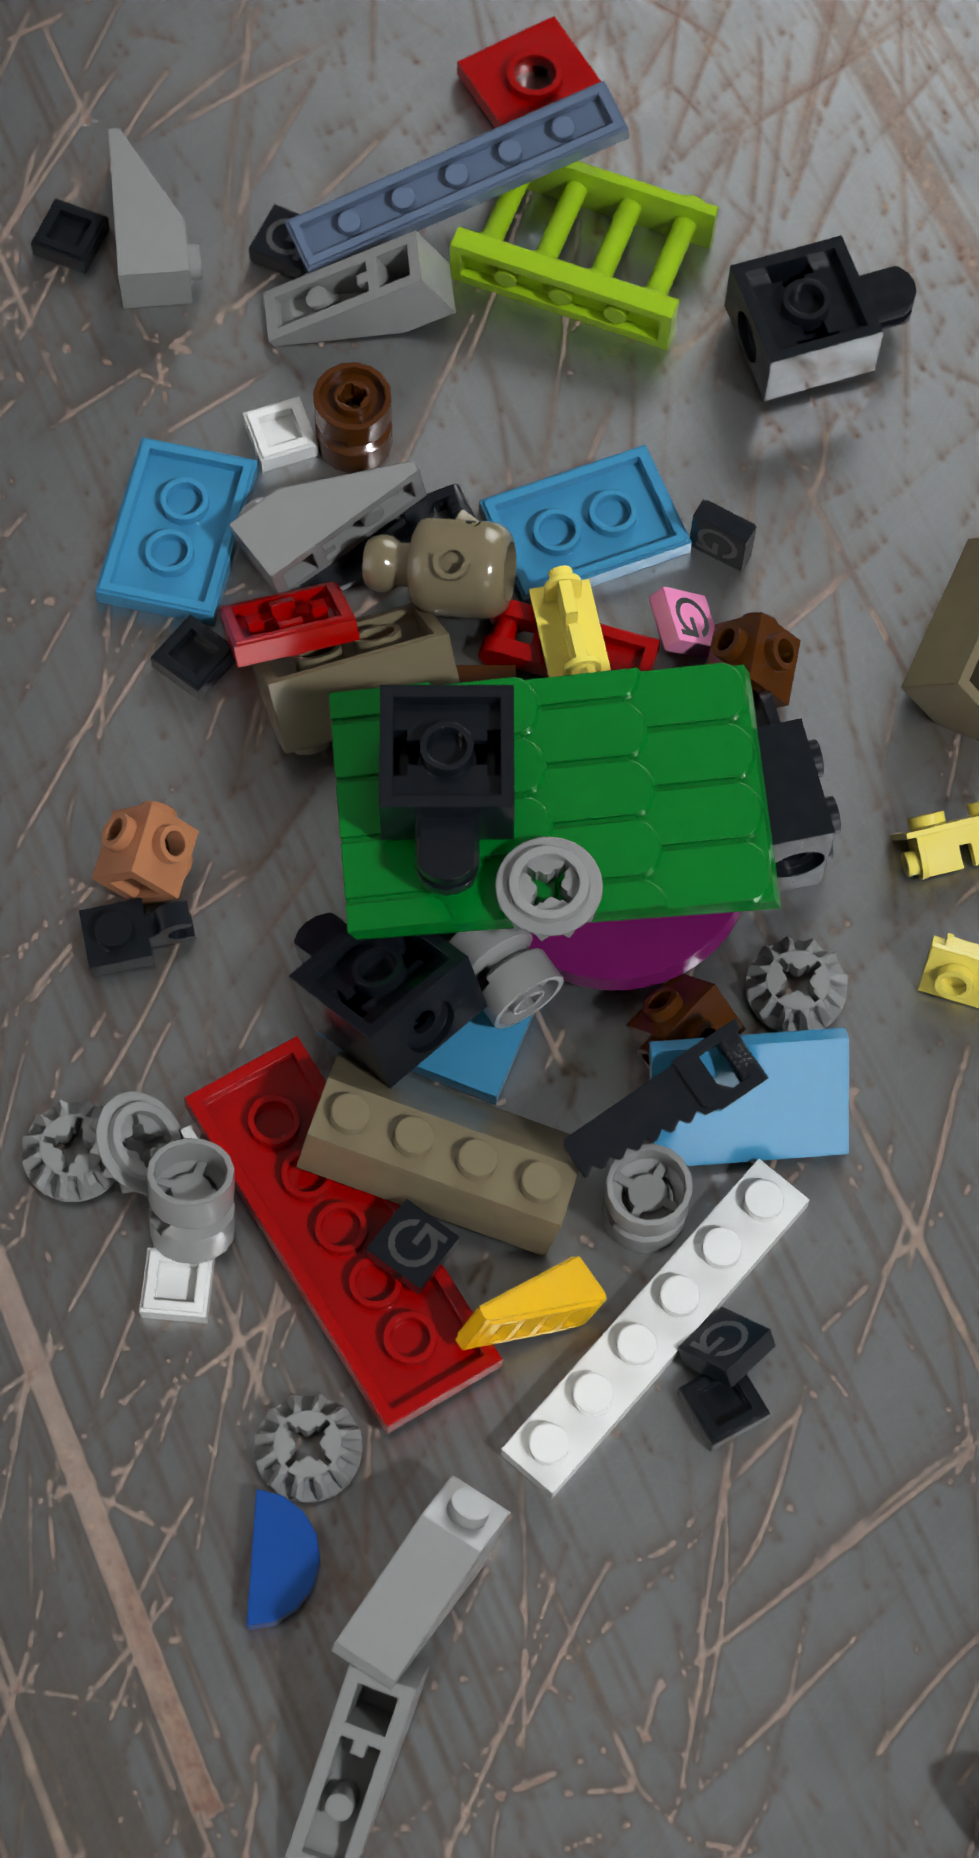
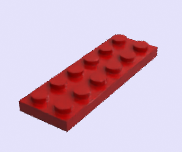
(385, 1334)

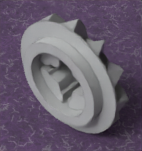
(543, 861)
(796, 1011)
(144, 1120)
(47, 1164)
(308, 1479)

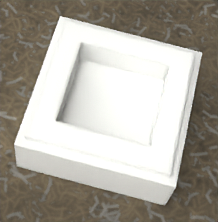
(280, 434)
(176, 1289)

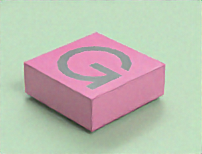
(683, 621)

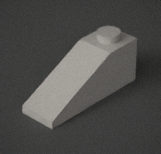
(149, 234)
(364, 295)
(319, 521)
(422, 1582)
(355, 1764)

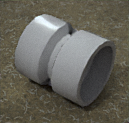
(510, 974)
(647, 1198)
(191, 1200)

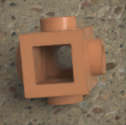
(145, 853)

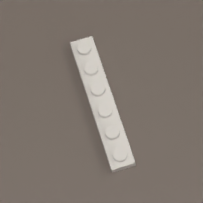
(652, 1327)

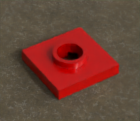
(493, 72)
(288, 623)

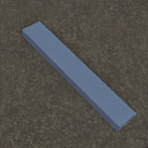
(459, 177)

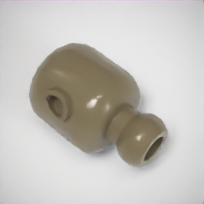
(449, 566)

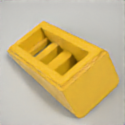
(542, 1305)

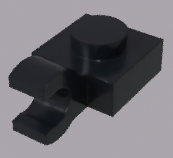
(123, 935)

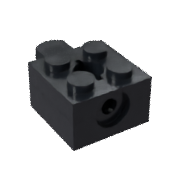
(810, 289)
(446, 776)
(799, 813)
(376, 989)

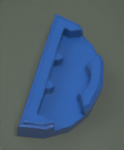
(282, 1561)

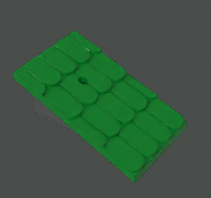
(625, 762)

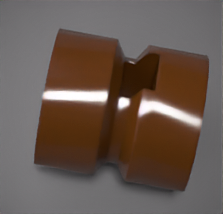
(353, 417)

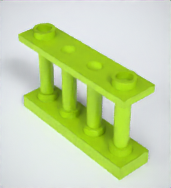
(589, 293)

